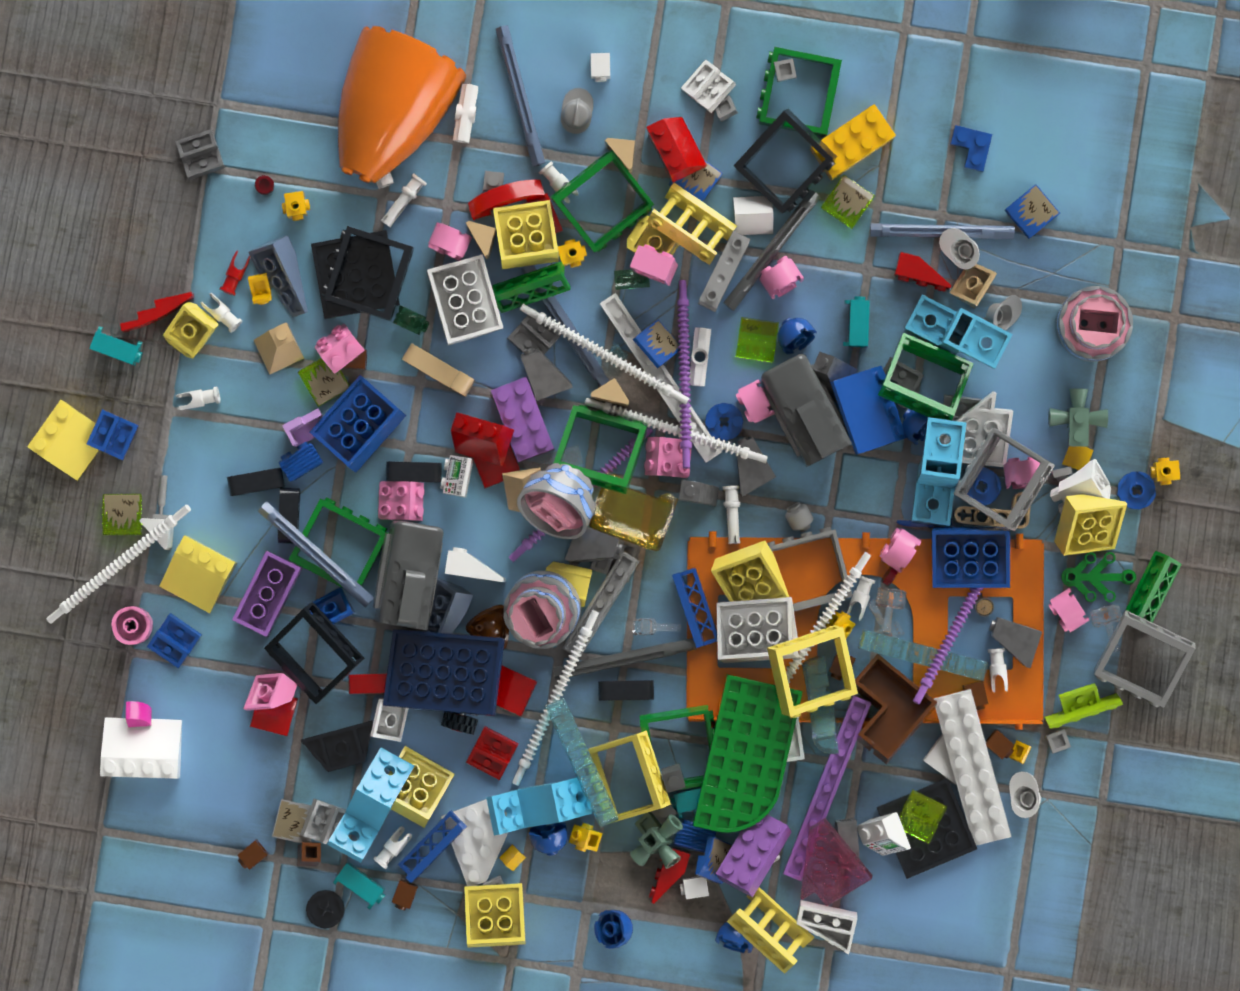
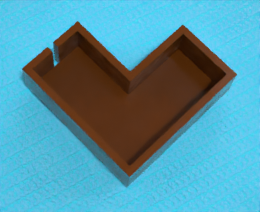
(897, 714)

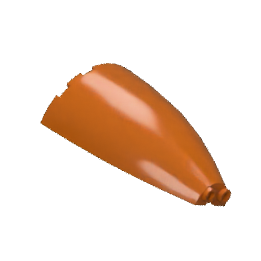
(391, 101)

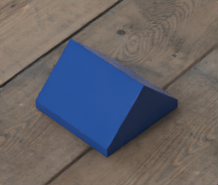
(335, 605)

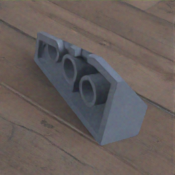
(283, 273)
(448, 607)

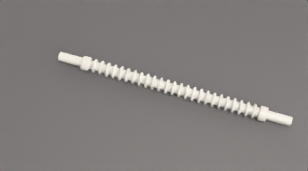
(666, 389)
(743, 452)
(170, 522)
(854, 573)
(578, 648)

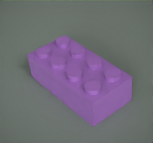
(521, 413)
(267, 593)
(753, 855)

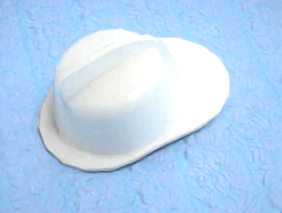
(959, 248)
(1024, 794)

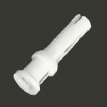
(409, 193)
(732, 504)

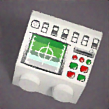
(457, 476)
(884, 834)

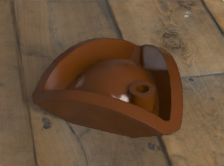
(489, 624)

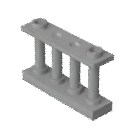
(724, 271)

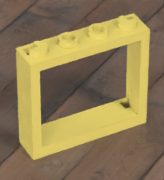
(780, 677)
(649, 768)

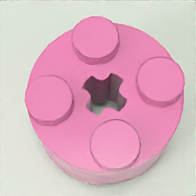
(449, 241)
(781, 277)
(755, 402)
(1019, 472)
(900, 549)
(1068, 610)
(122, 630)

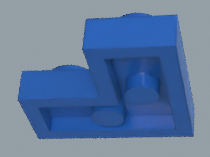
(976, 142)

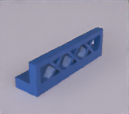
(688, 608)
(434, 853)

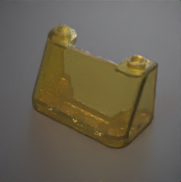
(634, 516)

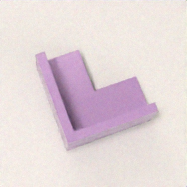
(299, 428)

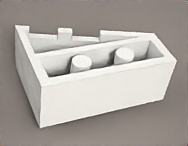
(828, 922)

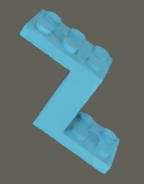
(958, 331)
(938, 472)
(370, 805)
(537, 806)

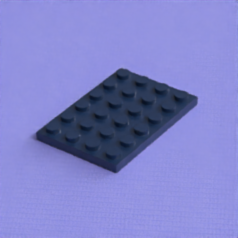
(443, 672)

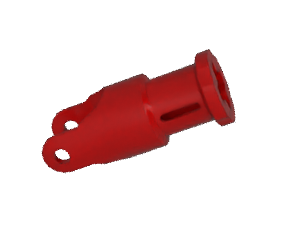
(233, 276)

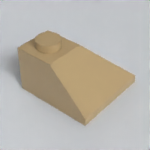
(278, 348)

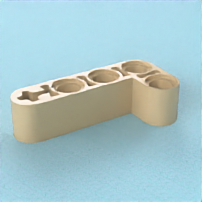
(438, 370)
(989, 521)

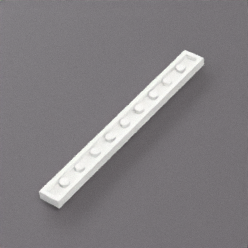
(629, 330)

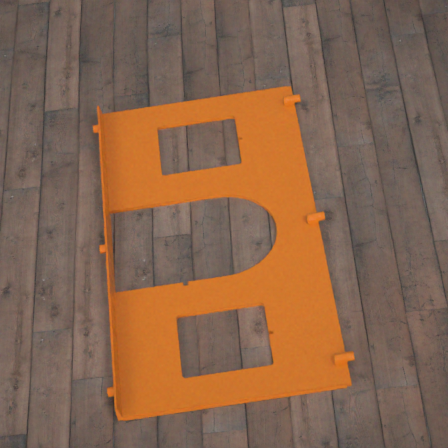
(813, 571)

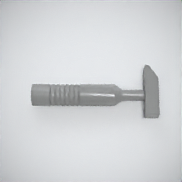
(161, 497)

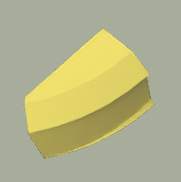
(645, 234)
(190, 329)
(577, 576)

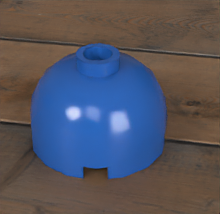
(795, 334)
(914, 426)
(549, 838)
(613, 928)
(733, 939)

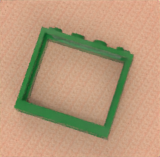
(769, 77)
(628, 221)
(917, 401)
(619, 422)
(347, 513)
(690, 782)

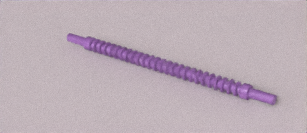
(683, 303)
(527, 544)
(926, 682)

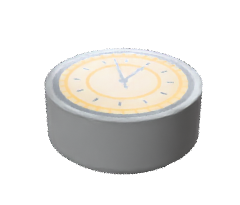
(984, 606)

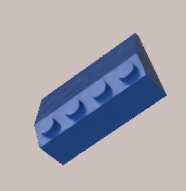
(867, 416)
(357, 423)
(971, 557)

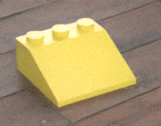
(526, 234)
(64, 440)
(1089, 524)
(197, 574)
(750, 574)
(422, 788)
(494, 915)

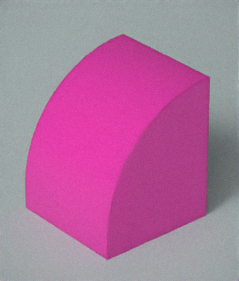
(138, 714)

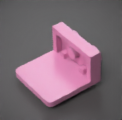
(338, 348)
(665, 458)
(401, 500)

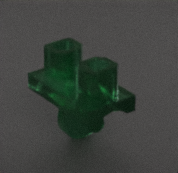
(630, 280)
(411, 320)

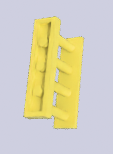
(700, 211)
(761, 939)

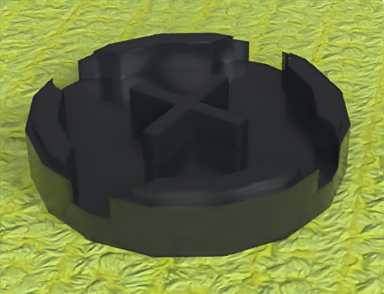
(325, 909)

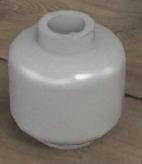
(799, 517)

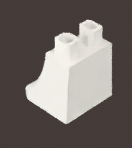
(1087, 481)

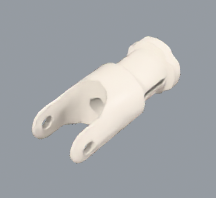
(556, 179)
(223, 314)
(200, 398)
(861, 595)
(997, 667)
(392, 847)

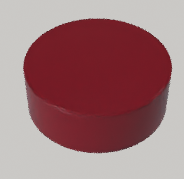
(264, 185)
(889, 576)

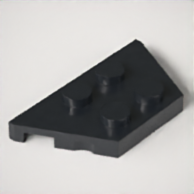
(341, 747)

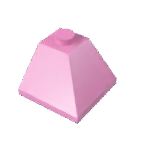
(270, 691)

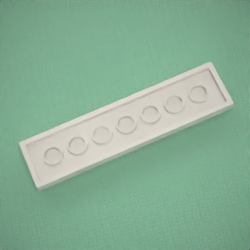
(972, 767)

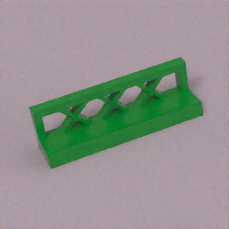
(527, 284)
(1149, 586)

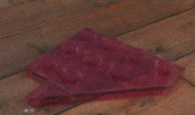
(830, 865)

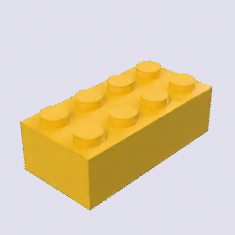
(856, 140)

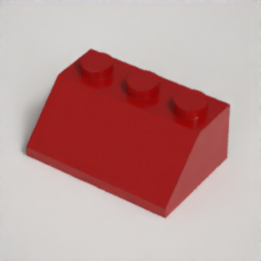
(676, 147)
(481, 439)

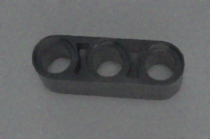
(413, 471)
(255, 481)
(290, 509)
(626, 690)

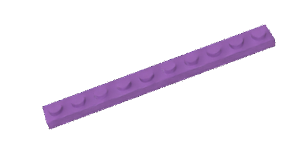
(828, 783)

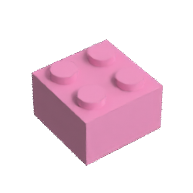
(654, 265)

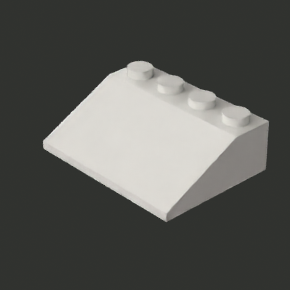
(464, 299)
(466, 565)
(752, 626)
(141, 750)

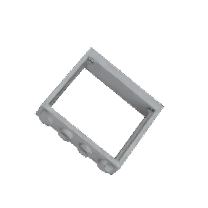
(1029, 493)
(809, 537)
(1157, 632)

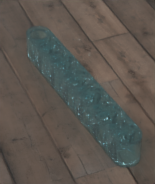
(921, 654)
(582, 762)

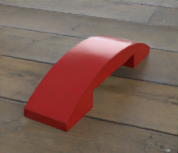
(505, 195)

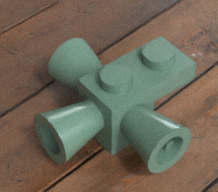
(1078, 418)
(656, 839)

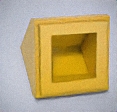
(1020, 752)
(512, 857)

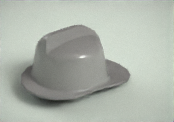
(577, 110)
(1004, 313)

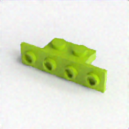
(1081, 704)

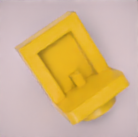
(260, 289)

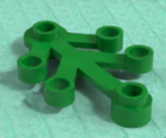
(1095, 577)

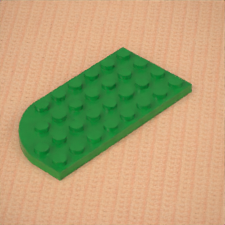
(745, 756)

